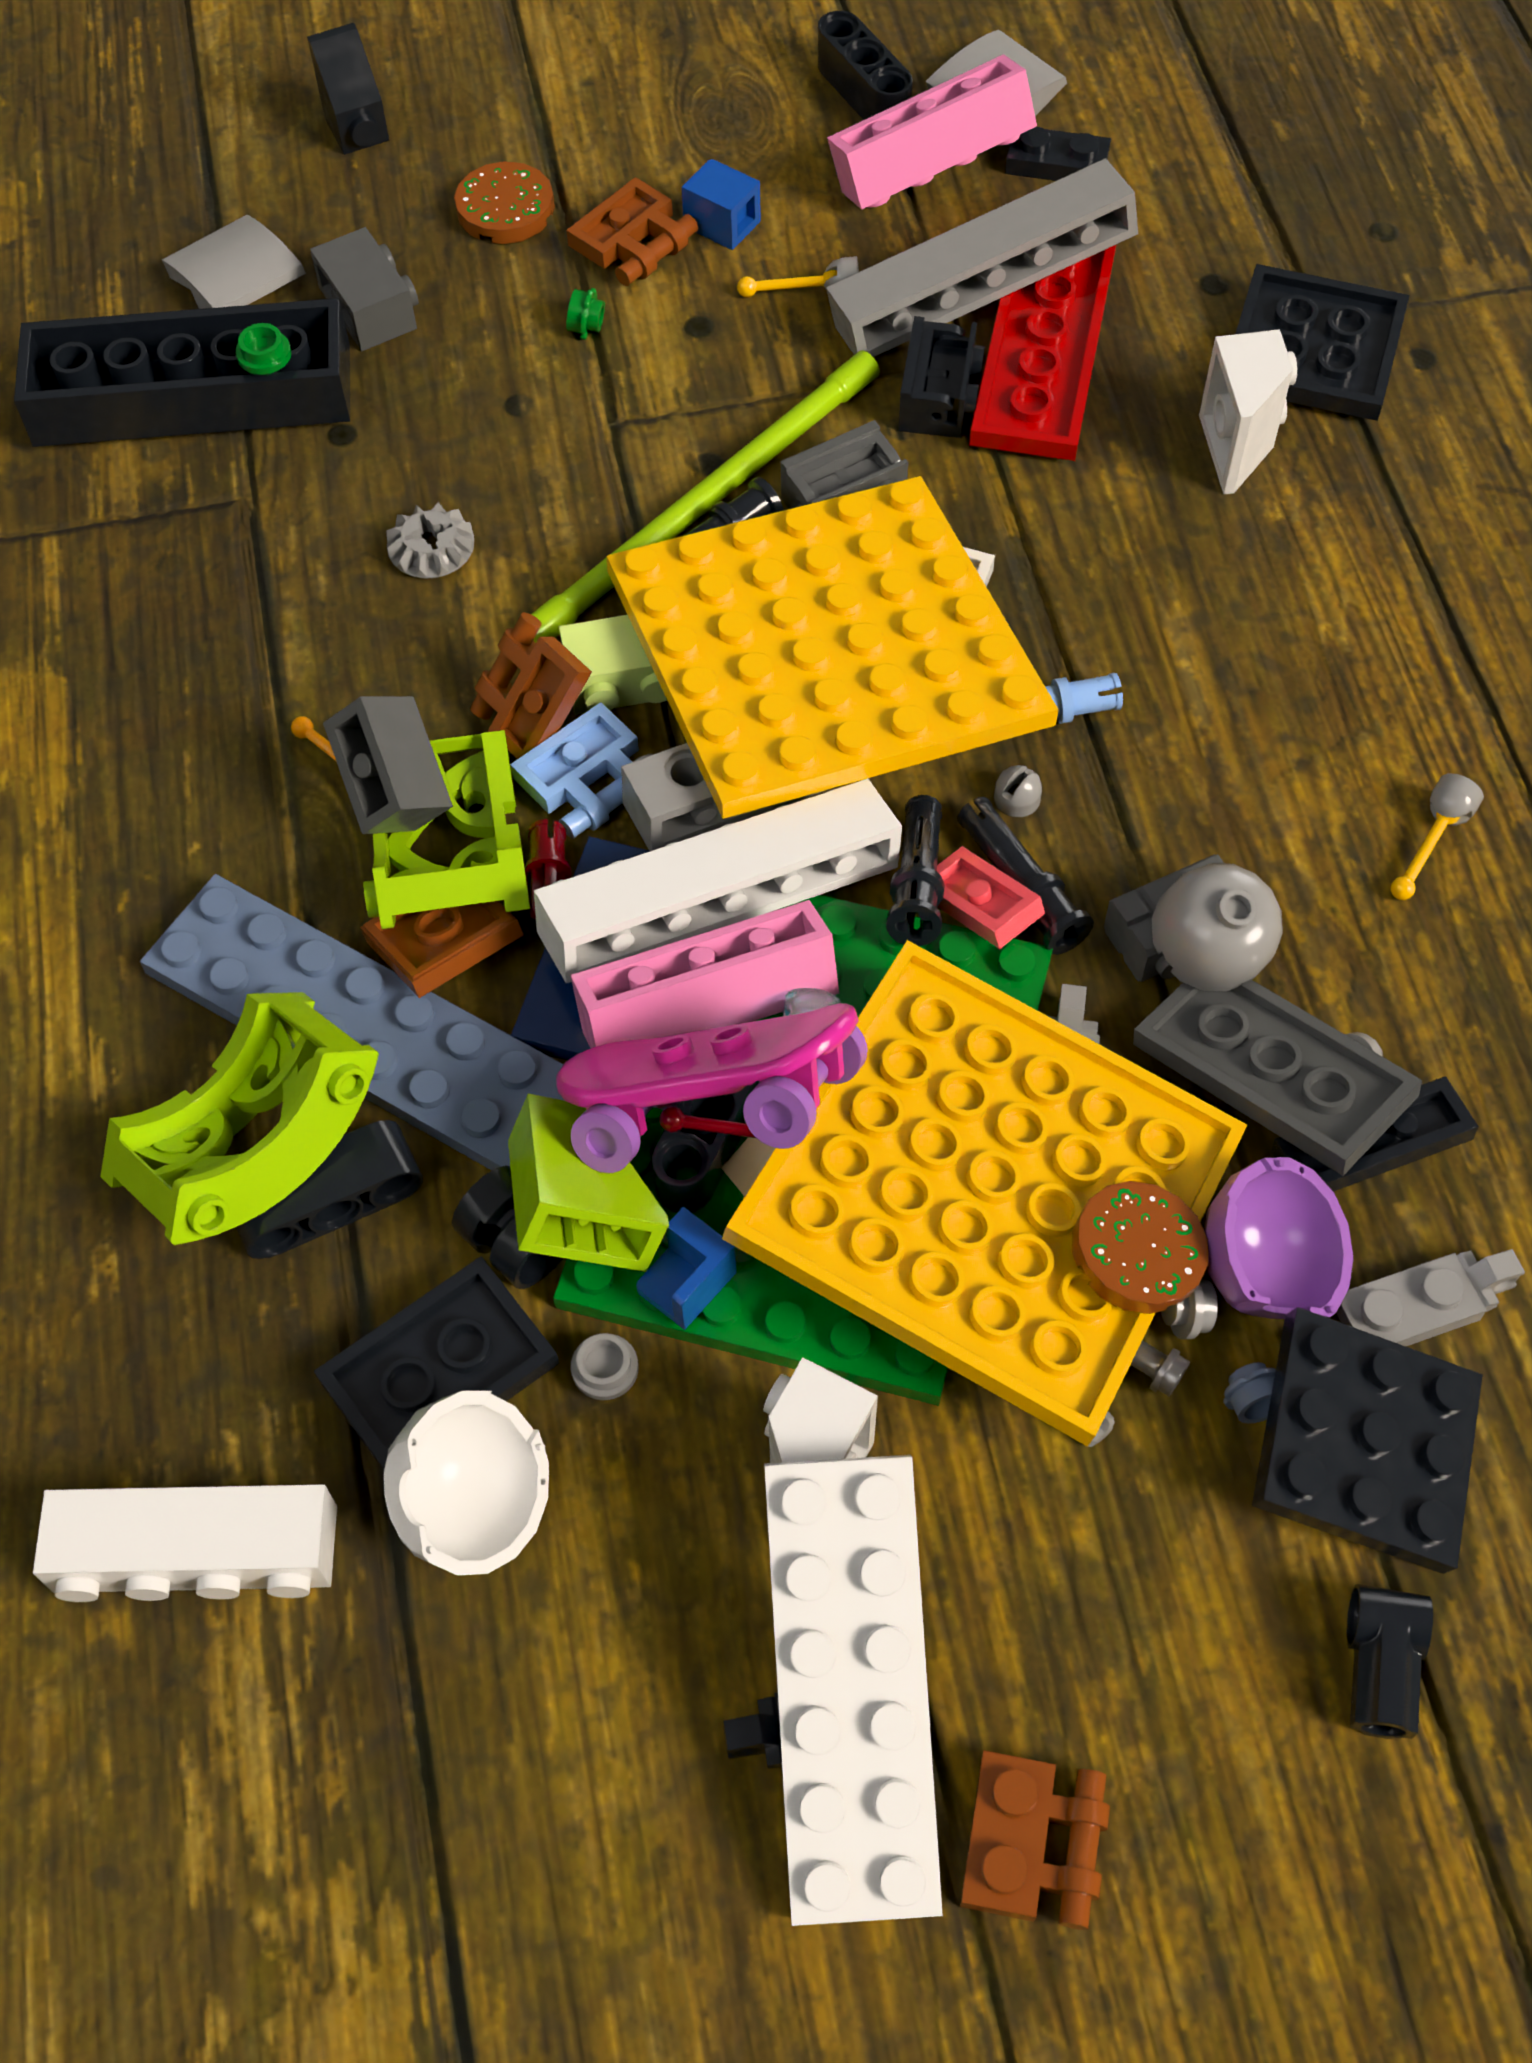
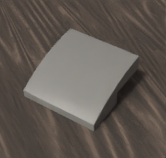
(1042, 78)
(234, 265)

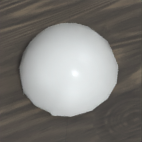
(467, 1482)

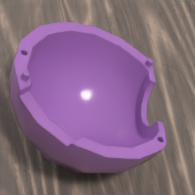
(1278, 1241)

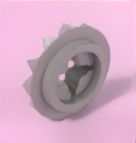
(416, 557)

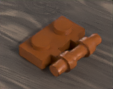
(620, 224)
(541, 693)
(1010, 1840)

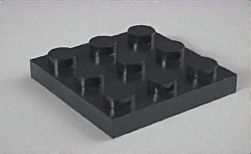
(1337, 331)
(1369, 1441)

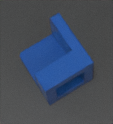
(722, 203)
(689, 1270)

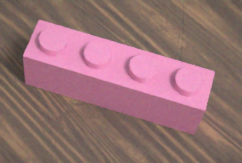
(933, 132)
(708, 978)

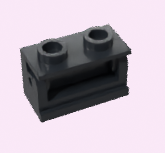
(938, 378)

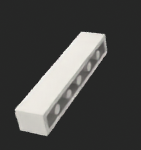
(718, 878)

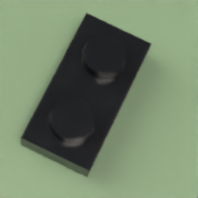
(1054, 153)

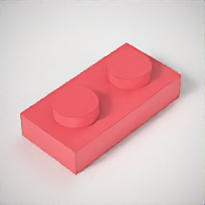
(986, 898)

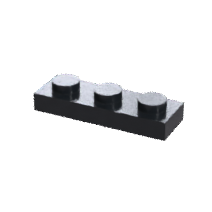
(1426, 1127)

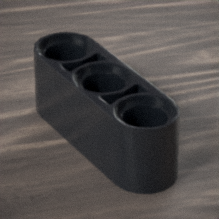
(860, 65)
(697, 1150)
(358, 1178)

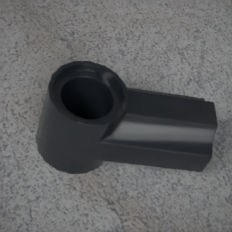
(1389, 1642)

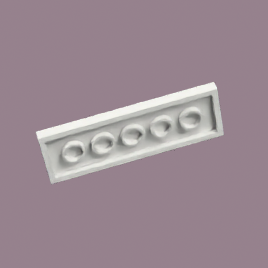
(852, 1690)

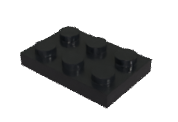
(446, 1342)

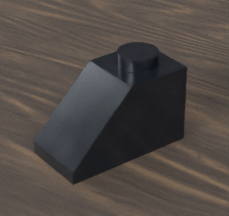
(347, 89)

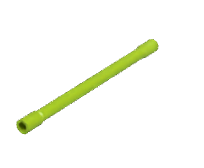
(837, 389)

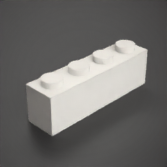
(186, 1541)

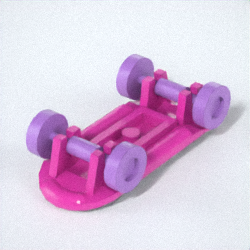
(785, 1053)

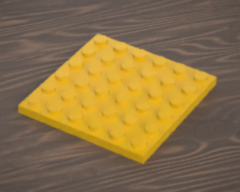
(827, 645)
(955, 1180)

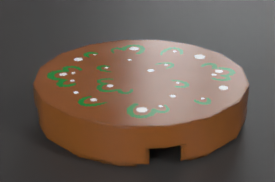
(504, 202)
(1140, 1247)

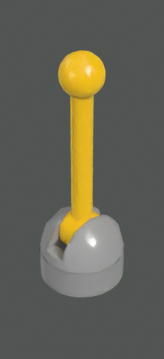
(835, 272)
(1452, 803)

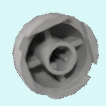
(1217, 926)

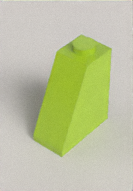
(568, 1206)

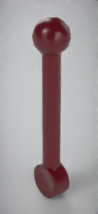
(673, 1120)

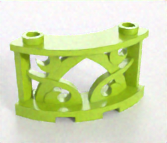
(428, 886)
(177, 1150)

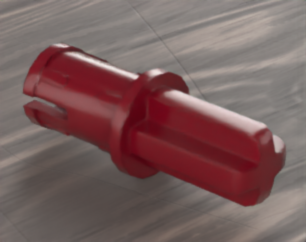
(547, 858)

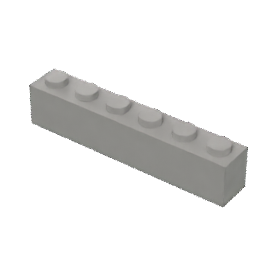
(985, 258)

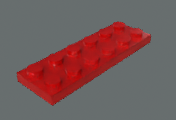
(1043, 362)

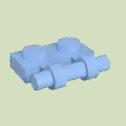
(573, 760)

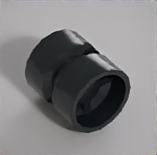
(489, 1225)

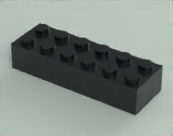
(179, 373)

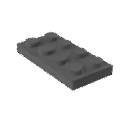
(1280, 1068)

